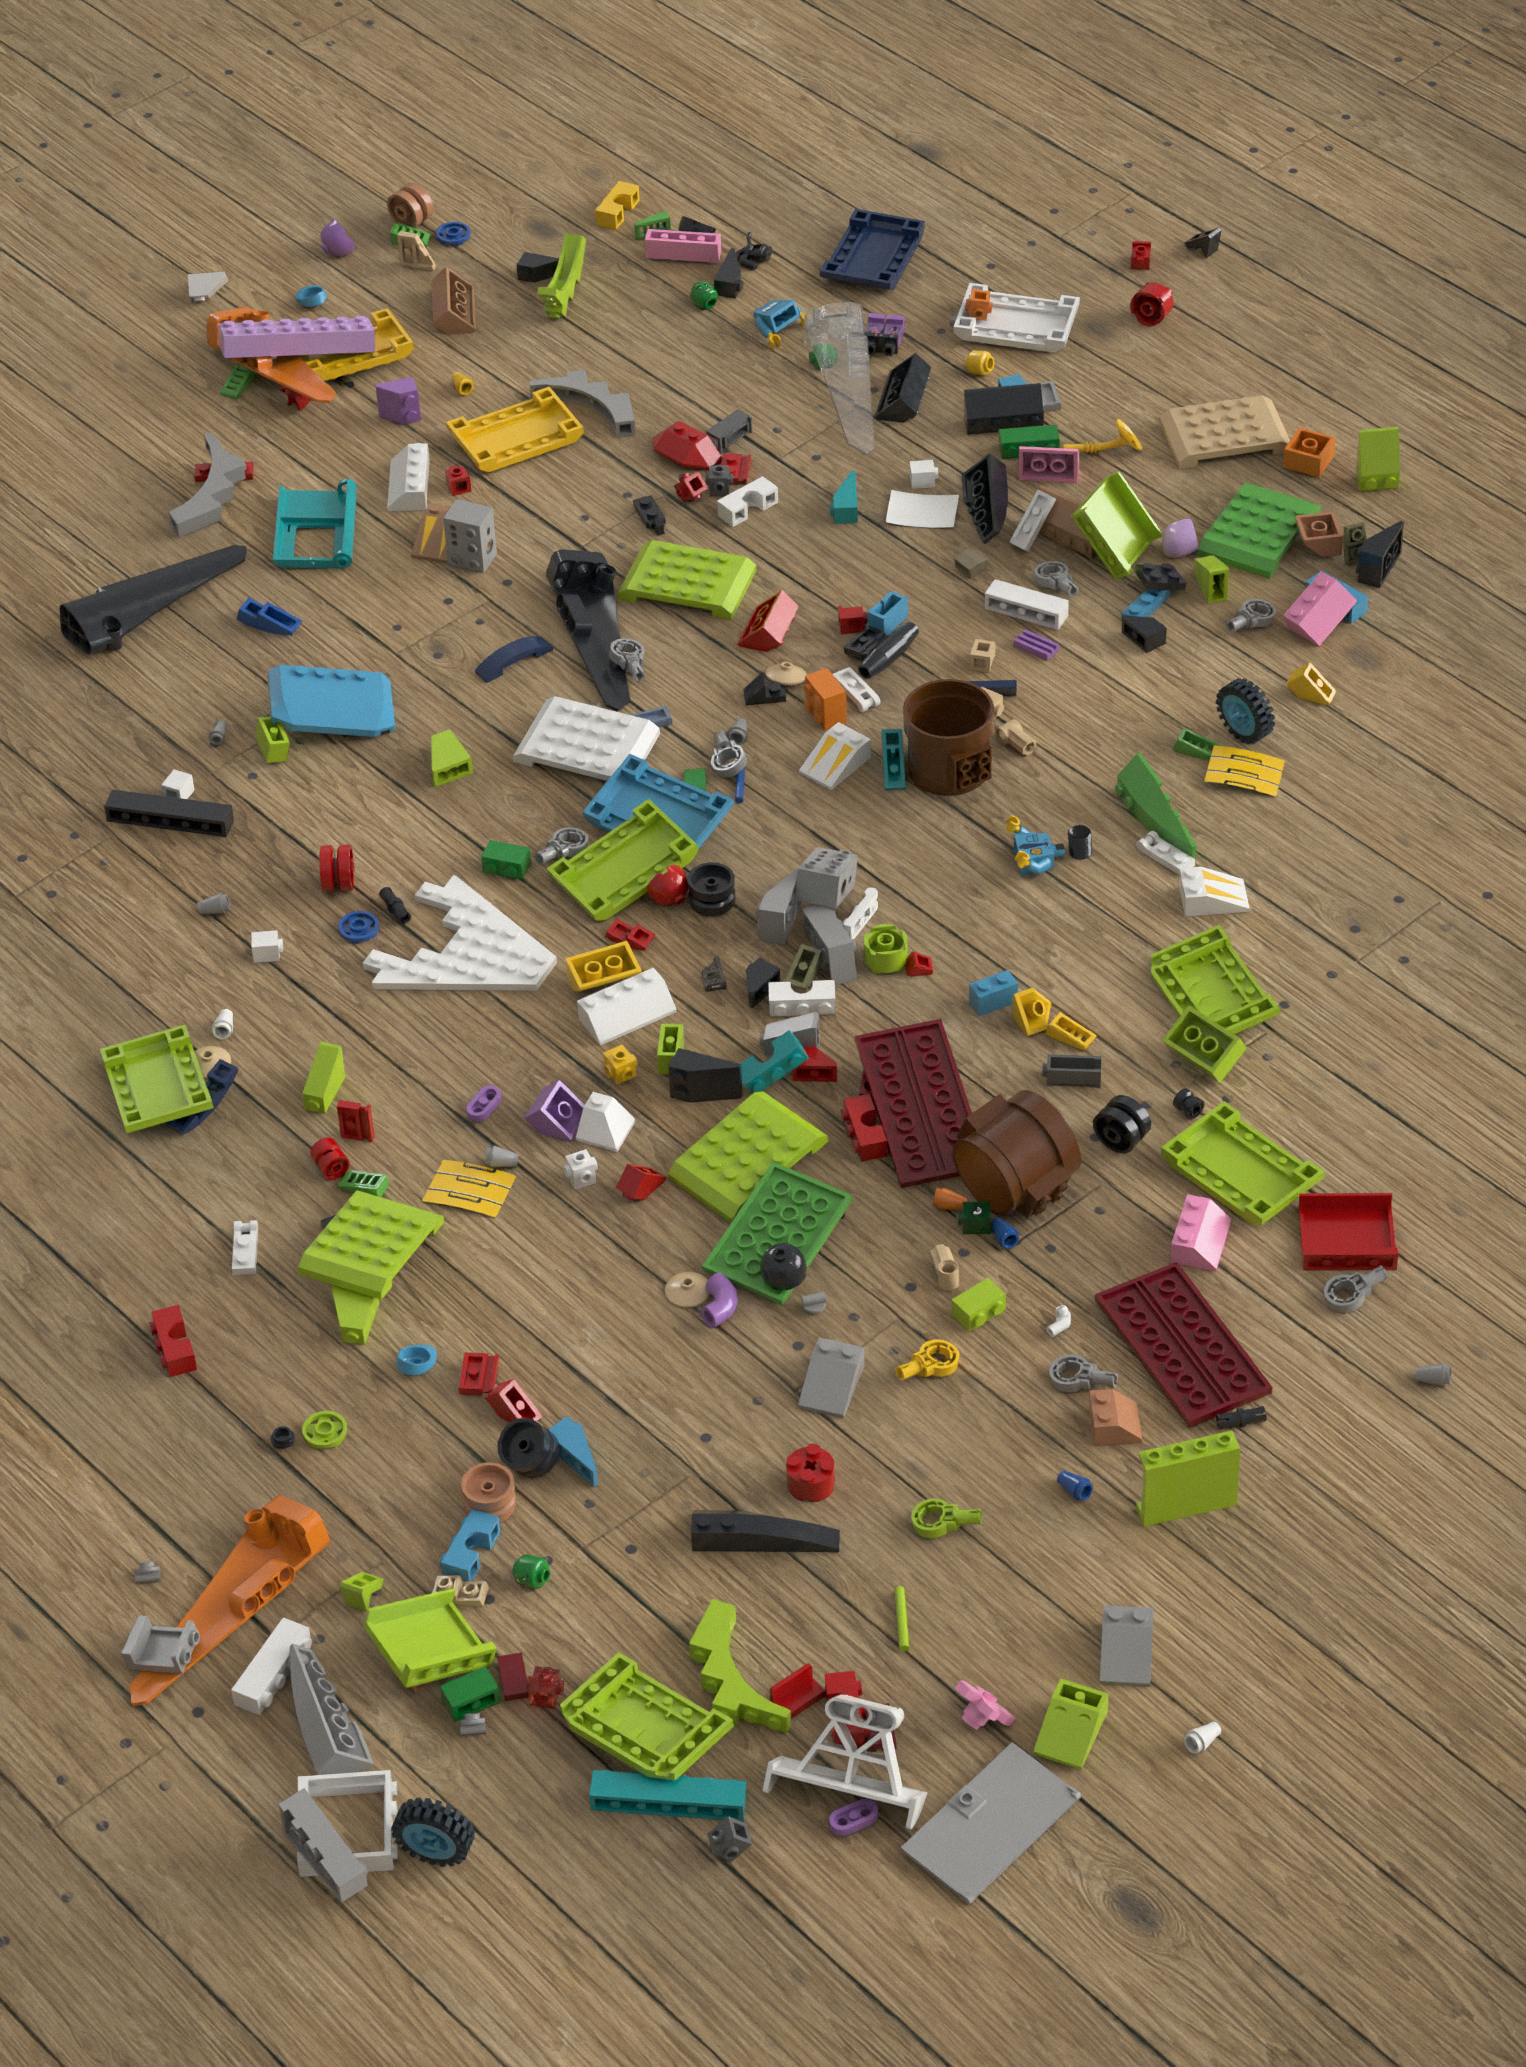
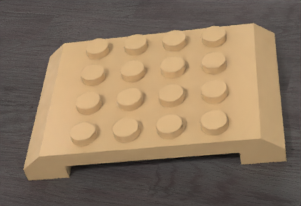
(1223, 429)

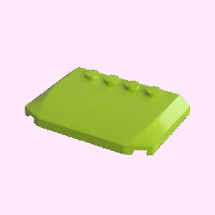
(1212, 980)
(642, 1720)

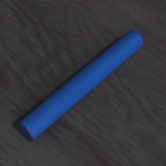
(739, 791)

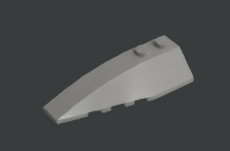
(328, 1733)

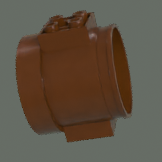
(949, 736)
(1016, 1154)

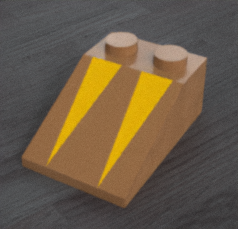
(430, 538)

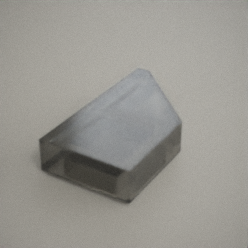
(713, 976)

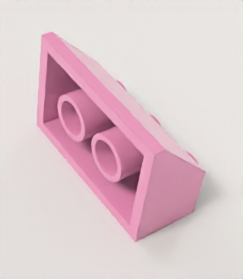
(1048, 464)
(1319, 609)
(1200, 1234)

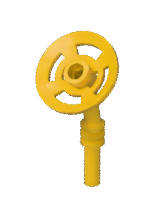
(1126, 437)

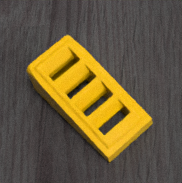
(1061, 1024)

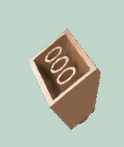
(453, 303)
(1061, 526)

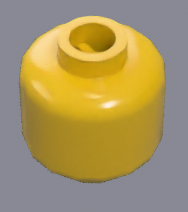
(979, 363)

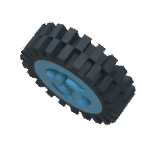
(1245, 711)
(433, 1832)

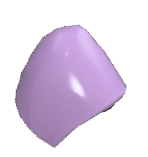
(1179, 539)

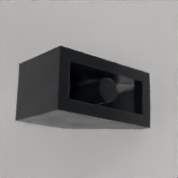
(536, 267)
(1144, 632)
(758, 978)

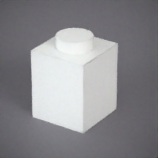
(923, 474)
(178, 785)
(266, 946)

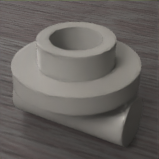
(814, 1302)
(147, 1572)
(472, 1724)

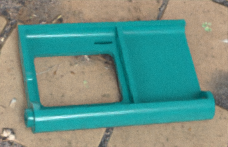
(315, 510)

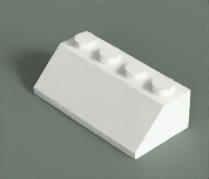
(409, 479)
(626, 1006)

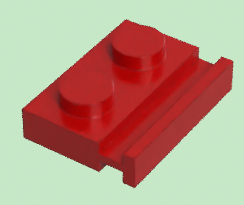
(738, 466)
(355, 1121)
(478, 1373)

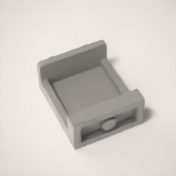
(159, 1647)

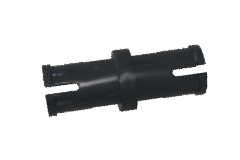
(395, 905)
(1241, 1417)

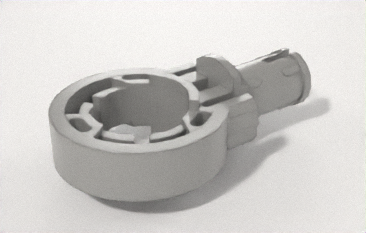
(1061, 579)
(1248, 617)
(632, 661)
(725, 753)
(558, 847)
(1358, 1283)
(1086, 1377)

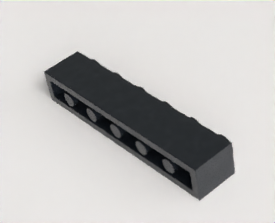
(169, 813)

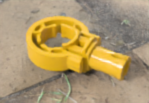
(925, 1365)

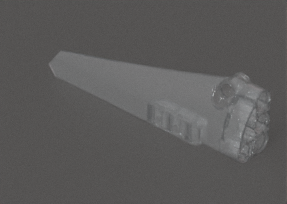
(841, 351)

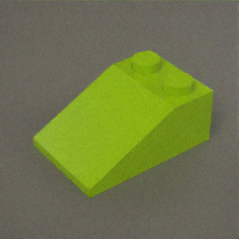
(1378, 459)

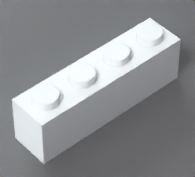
(1026, 604)
(269, 1667)

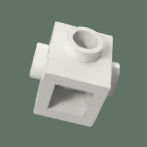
(580, 1169)

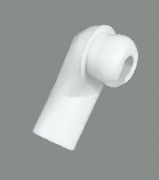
(1063, 1321)

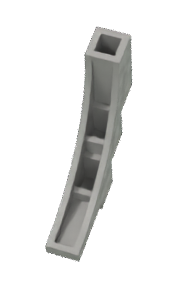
(595, 396)
(218, 489)

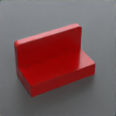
(797, 1691)

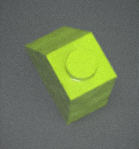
(1212, 578)
(449, 758)
(324, 1077)
(354, 1314)

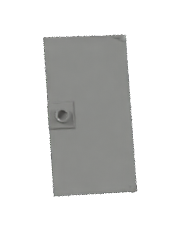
(990, 1823)

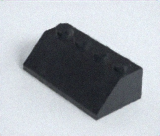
(903, 390)
(1003, 408)

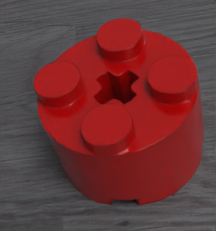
(1152, 303)
(810, 1473)

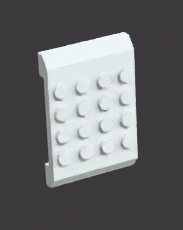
(1019, 321)
(584, 738)

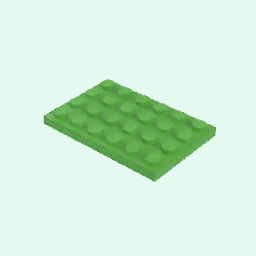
(779, 1210)

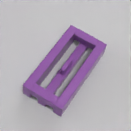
(1036, 645)

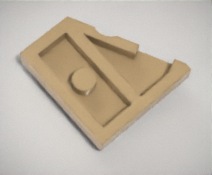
(413, 252)

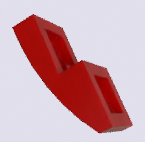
(637, 937)

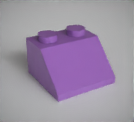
(398, 401)
(556, 1112)

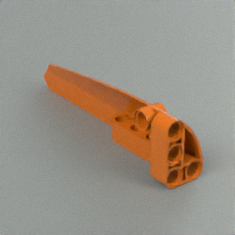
(262, 1565)

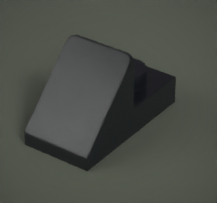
(1207, 241)
(760, 693)

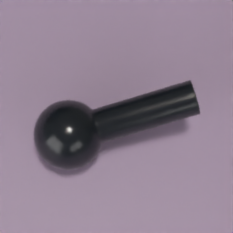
(345, 380)

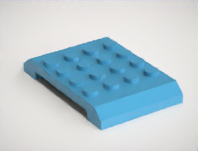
(635, 782)

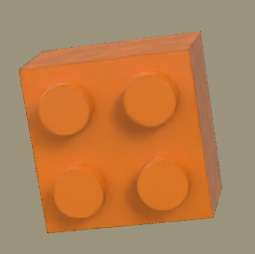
(1309, 452)
(825, 699)

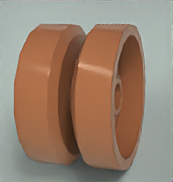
(410, 205)
(489, 1489)

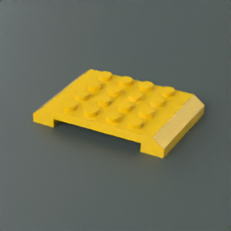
(390, 345)
(517, 431)

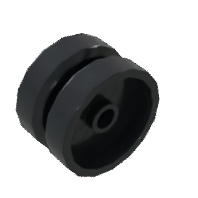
(711, 889)
(1122, 1124)
(528, 1447)

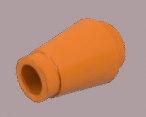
(948, 1200)

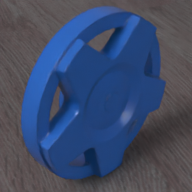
(453, 234)
(358, 928)

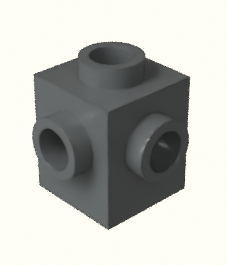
(719, 480)
(729, 1839)

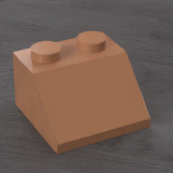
(1321, 533)
(1113, 1418)

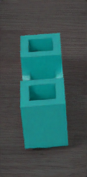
(786, 1057)

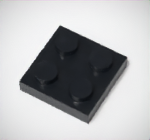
(1160, 577)

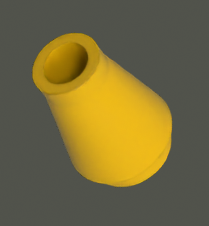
(462, 383)

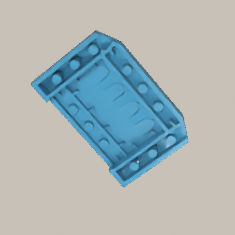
(330, 700)

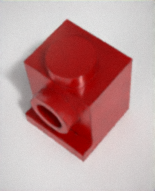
(1141, 255)
(457, 475)
(852, 619)

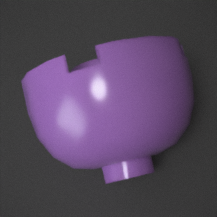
(336, 240)

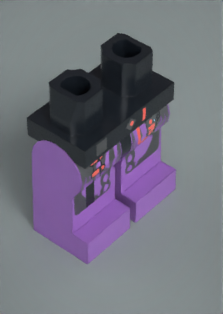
(883, 336)

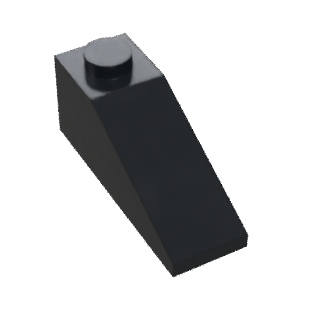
(728, 278)

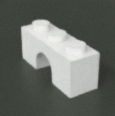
(757, 493)
(786, 1002)

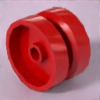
(333, 868)

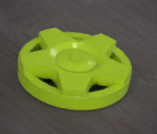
(324, 1431)

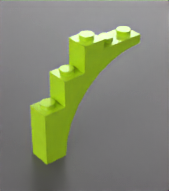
(566, 275)
(720, 1675)

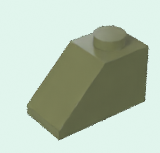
(805, 967)

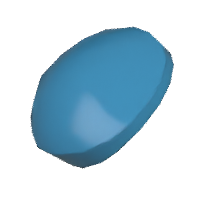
(311, 296)
(416, 1359)

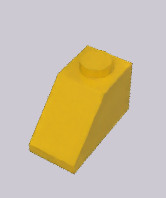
(1310, 685)

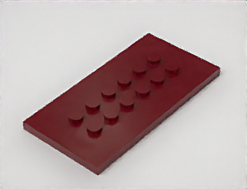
(916, 1098)
(1183, 1344)

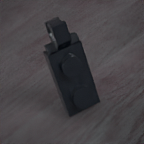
(650, 514)

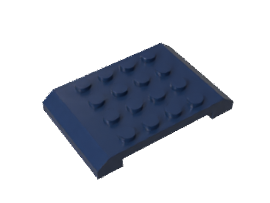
(874, 249)

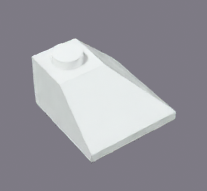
(205, 285)
(604, 1122)

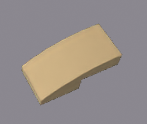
(466, 1593)

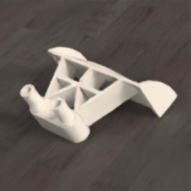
(881, 1718)

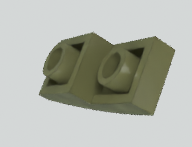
(1353, 538)

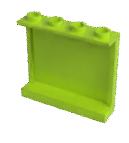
(1116, 524)
(1189, 1478)
(427, 1638)

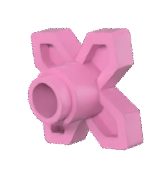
(982, 1706)

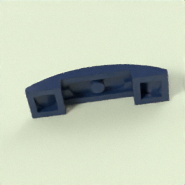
(512, 652)
(219, 1082)

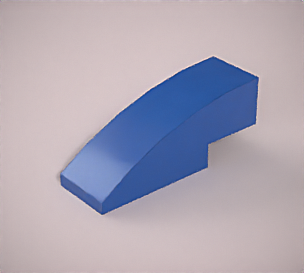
(267, 618)

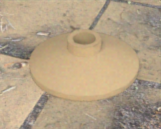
(786, 674)
(209, 1056)
(687, 1290)

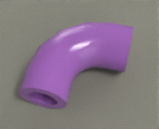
(725, 1300)

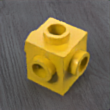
(619, 1064)

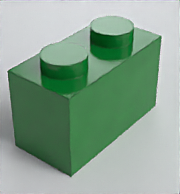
(506, 859)
(470, 1693)

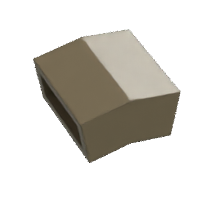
(971, 562)

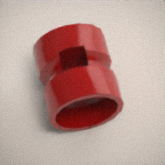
(329, 1158)

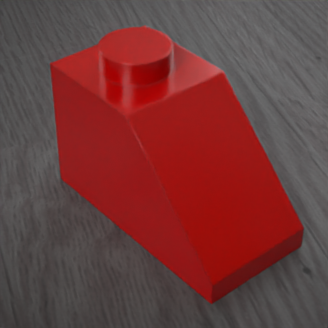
(817, 1068)
(639, 1182)
(511, 1402)

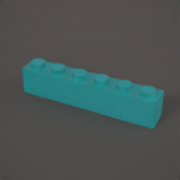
(662, 1797)

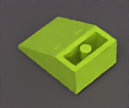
(1071, 1724)

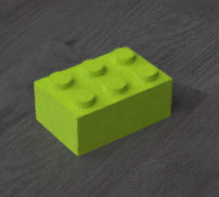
(1204, 1044)

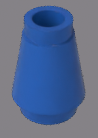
(1005, 1234)
(1077, 1486)

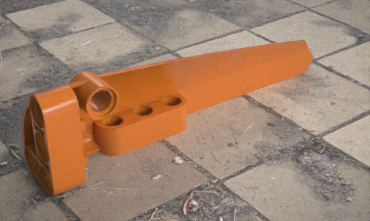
(285, 370)

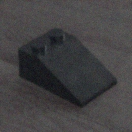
(1379, 555)
(703, 1077)

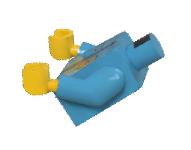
(775, 316)
(1033, 850)

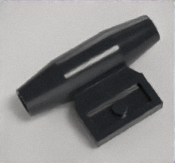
(880, 649)

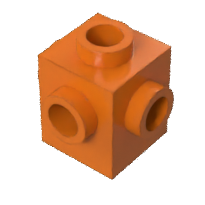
(978, 304)

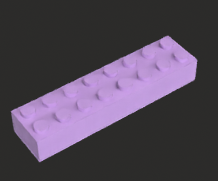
(296, 337)

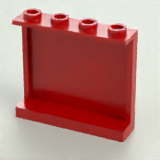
(1347, 1231)

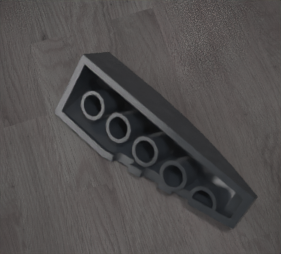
(986, 495)
(758, 1533)

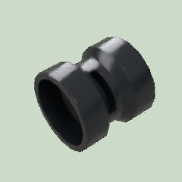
(1188, 1103)

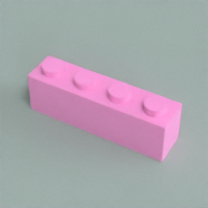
(683, 246)

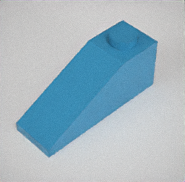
(575, 1449)

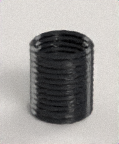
(1079, 842)

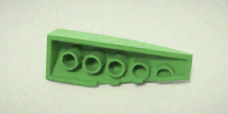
(1142, 795)

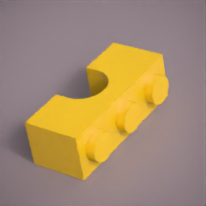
(610, 211)

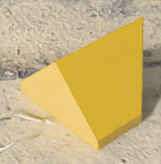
(1031, 1011)

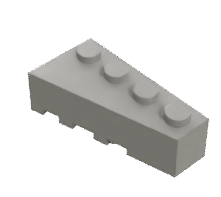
(835, 943)
(321, 1845)

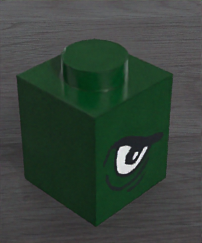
(975, 1218)

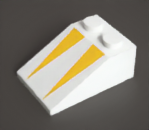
(836, 756)
(1211, 892)

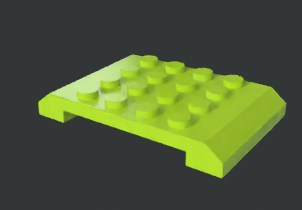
(689, 577)
(624, 862)
(156, 1079)
(739, 1150)
(1239, 1165)
(367, 1244)

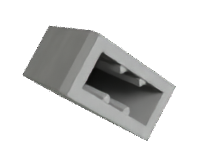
(803, 1027)

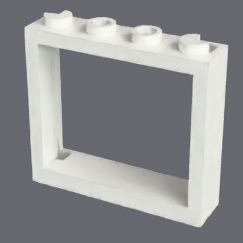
(357, 1784)

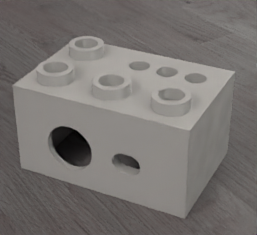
(467, 534)
(824, 875)

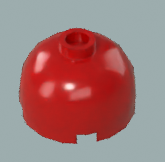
(669, 887)

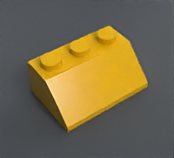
(601, 966)

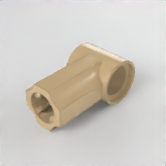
(1014, 735)
(945, 1267)

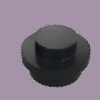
(282, 1437)

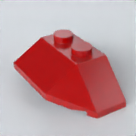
(686, 446)

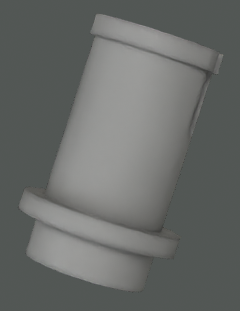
(217, 735)

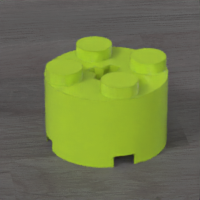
(885, 949)

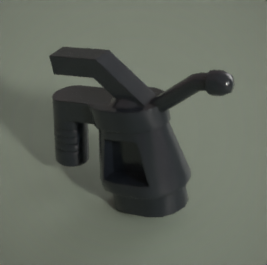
(757, 252)

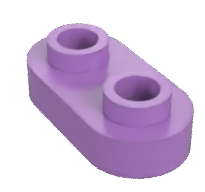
(484, 1103)
(852, 1817)

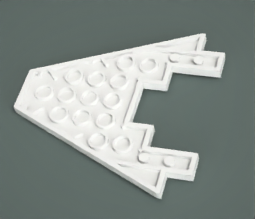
(482, 955)

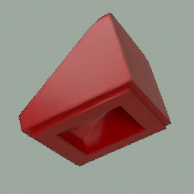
(918, 965)

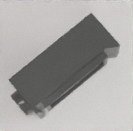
(730, 429)
(1073, 1070)

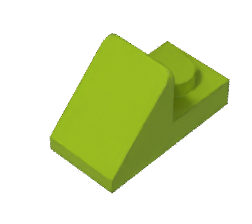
(358, 1589)

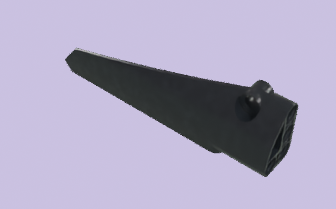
(116, 609)
(588, 609)

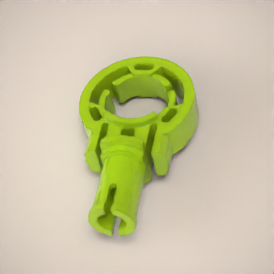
(949, 1521)

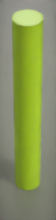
(901, 1618)

